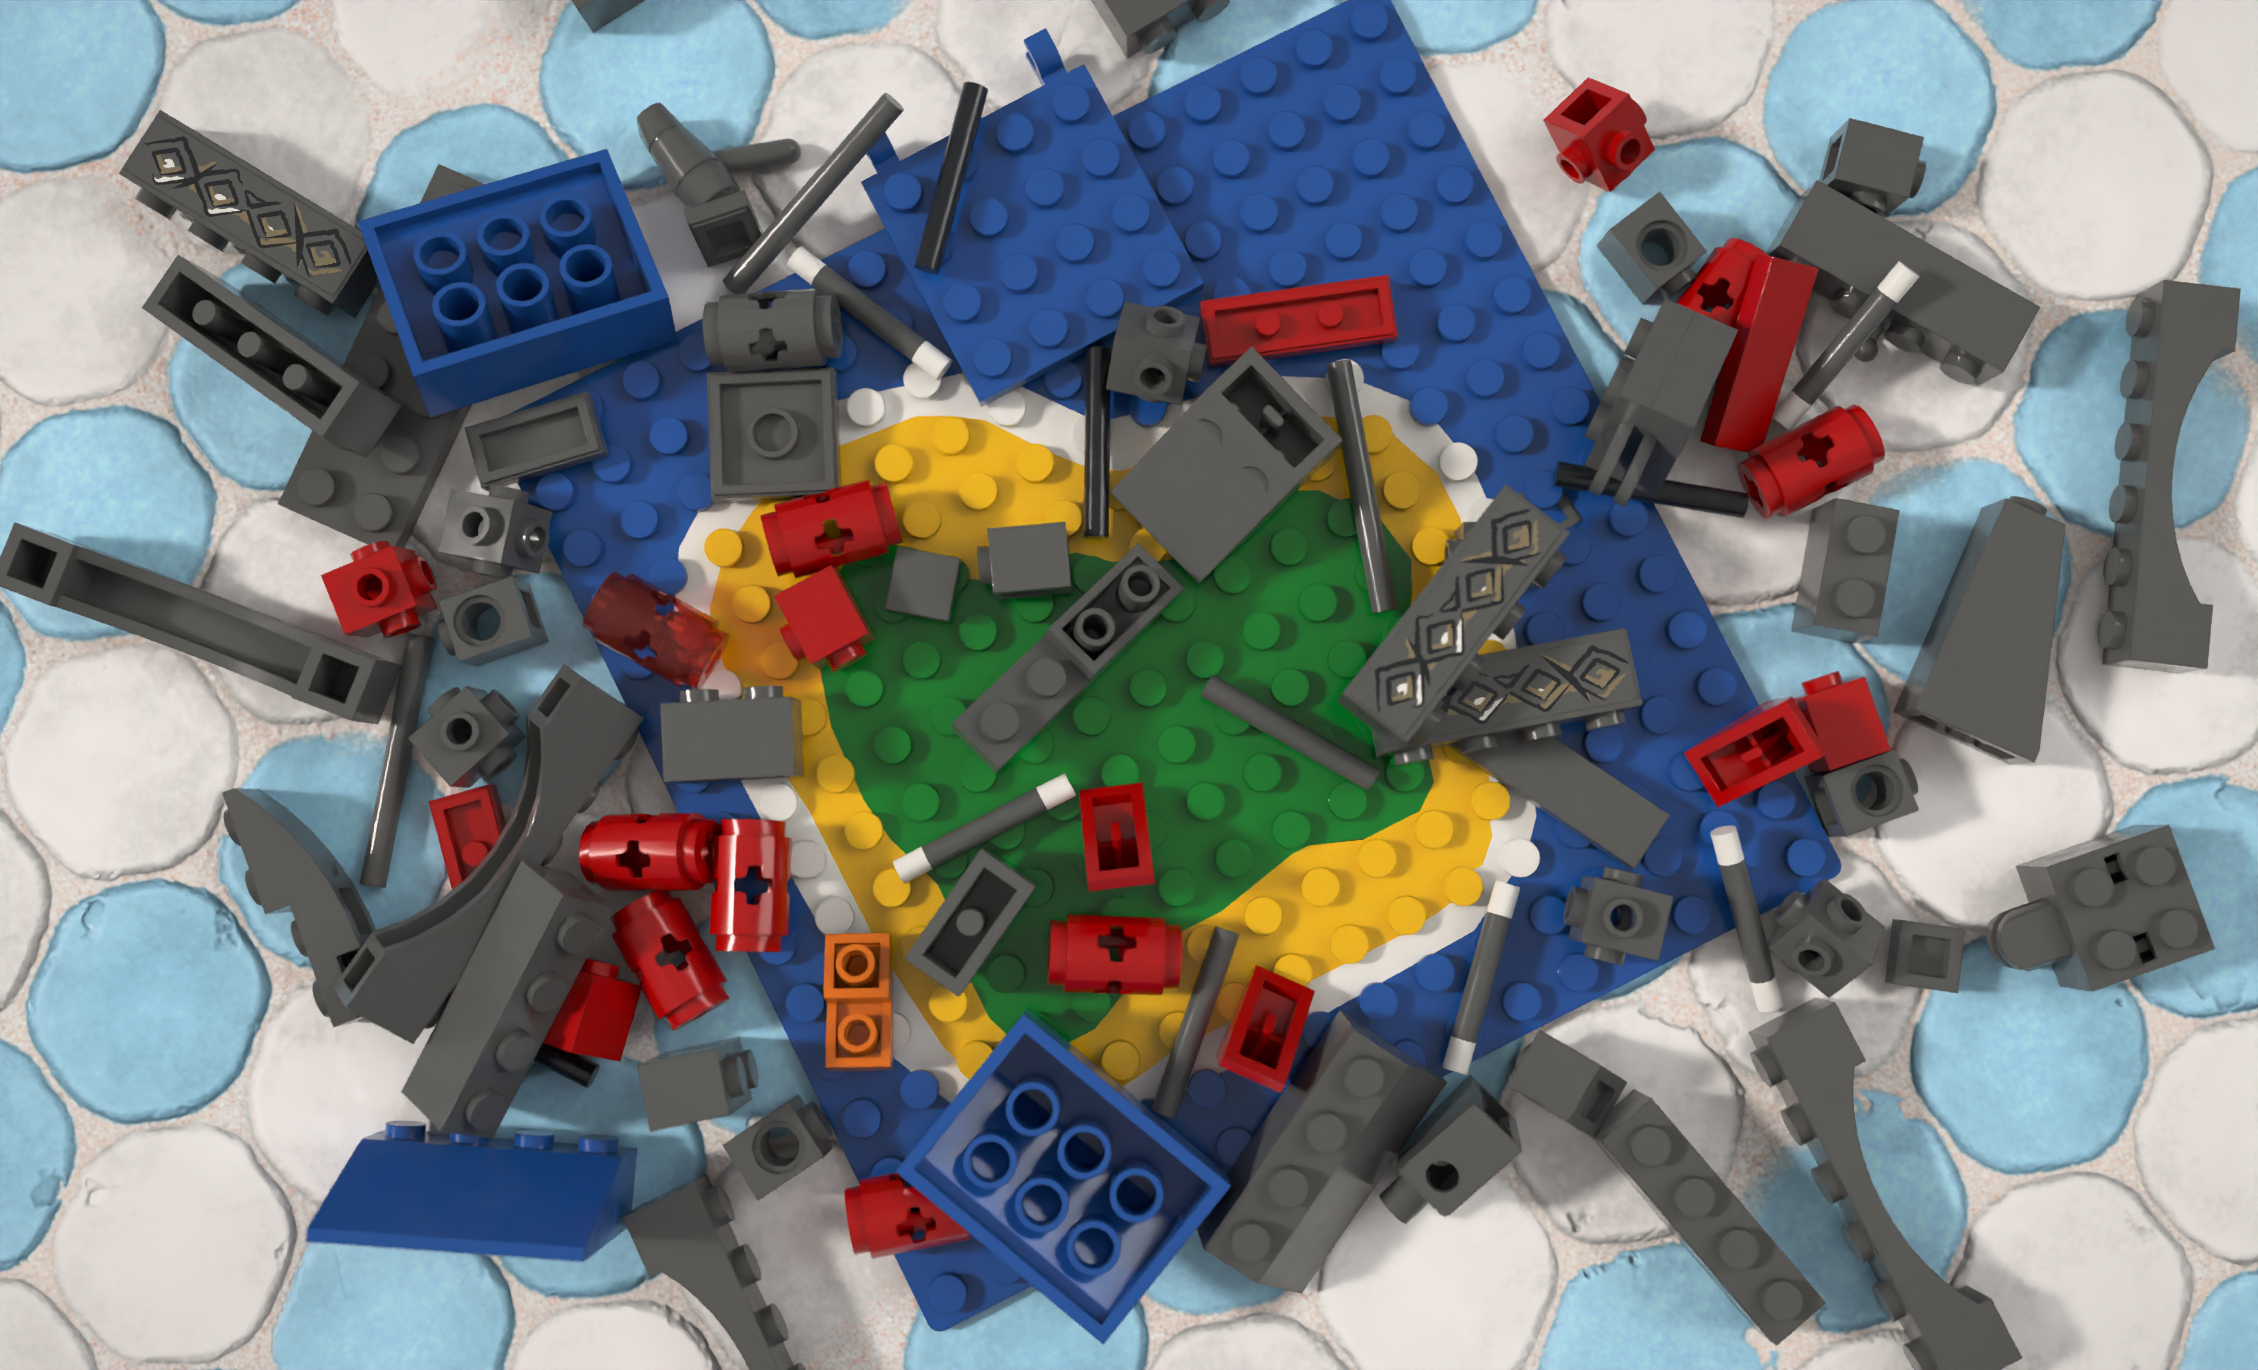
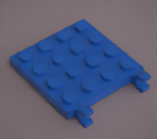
(1043, 235)

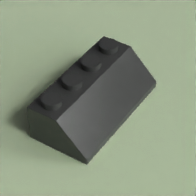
(1318, 1156)

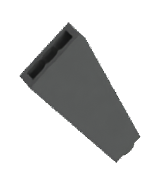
(1992, 636)

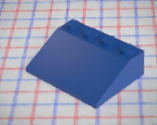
(518, 281)
(1065, 1176)
(480, 1194)

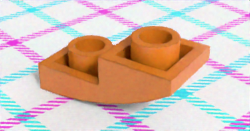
(859, 1002)

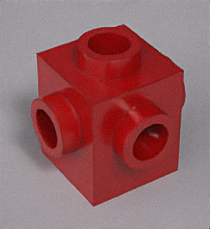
(1599, 135)
(381, 591)

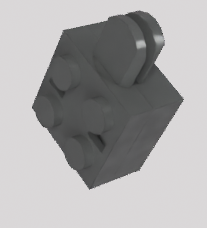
(1655, 399)
(2101, 916)

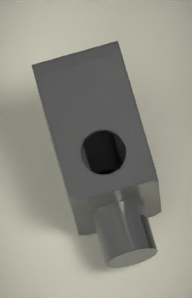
(1467, 1132)

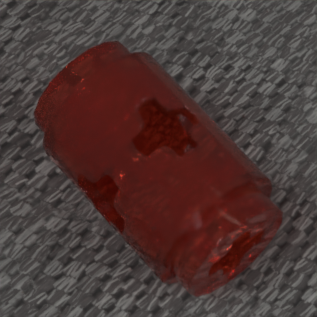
(626, 619)

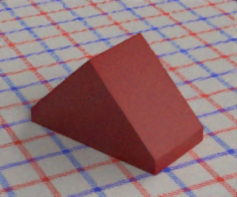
(1755, 750)
(1116, 837)
(1266, 1029)

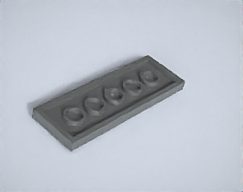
(386, 491)

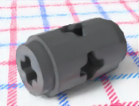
(747, 333)

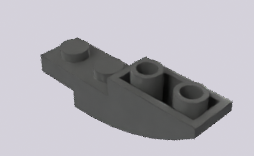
(1067, 658)
(301, 875)

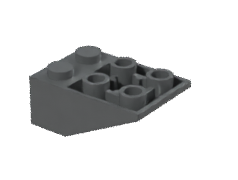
(1226, 465)

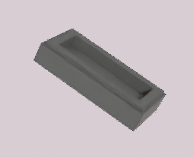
(536, 441)

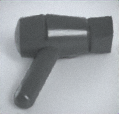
(695, 170)

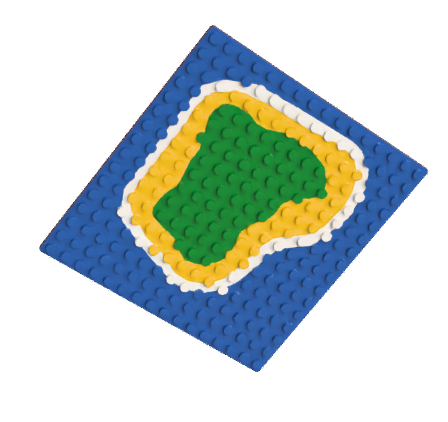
(1278, 175)

